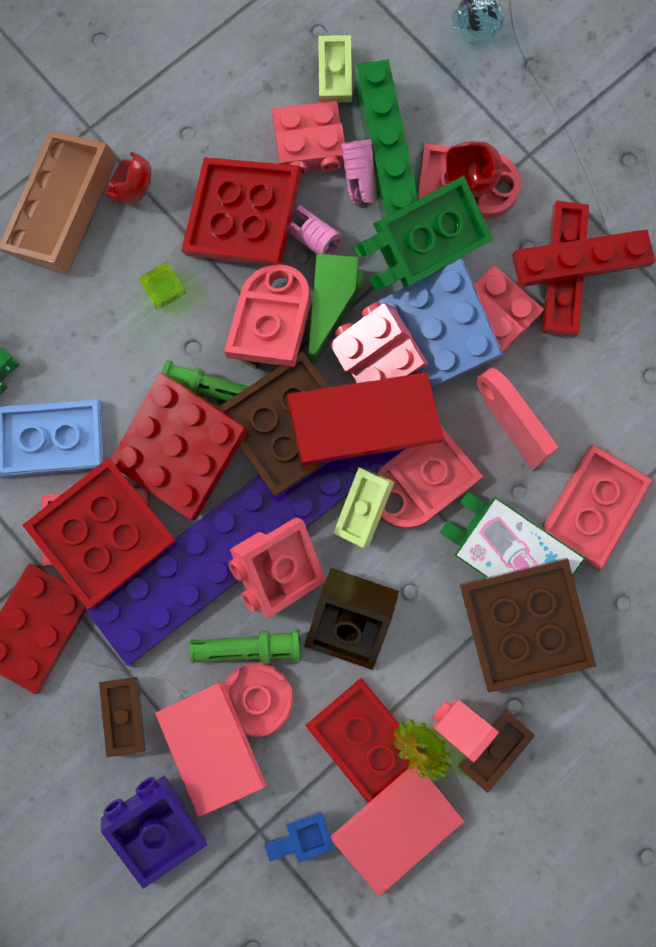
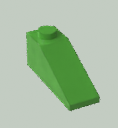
(332, 298)

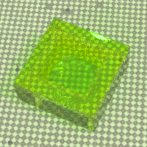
(162, 285)

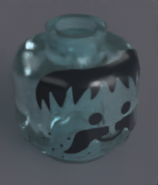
(478, 19)

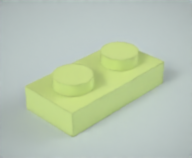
(335, 68)
(363, 507)

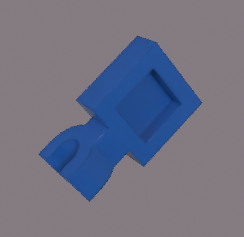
(306, 838)

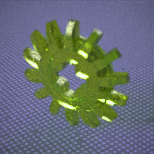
(412, 736)

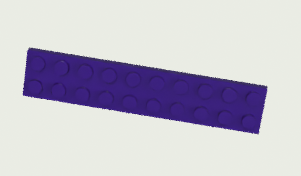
(197, 565)

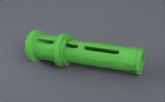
(196, 381)
(262, 647)

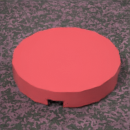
(260, 698)

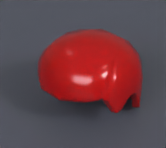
(130, 180)

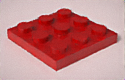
(242, 211)
(178, 446)
(99, 534)

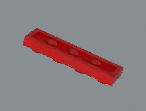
(583, 258)
(564, 297)

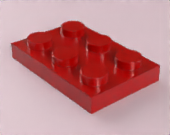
(36, 627)

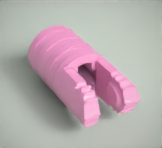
(360, 171)
(316, 233)

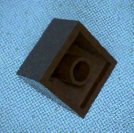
(352, 618)

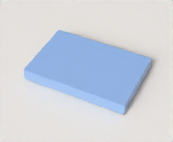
(51, 438)

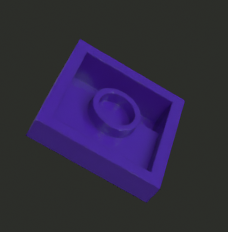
(151, 830)

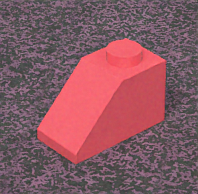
(463, 728)

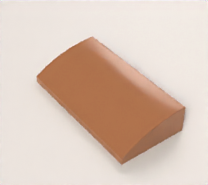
(58, 201)

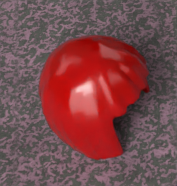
(477, 163)

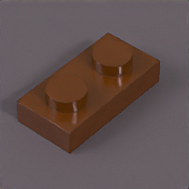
(122, 717)
(500, 753)

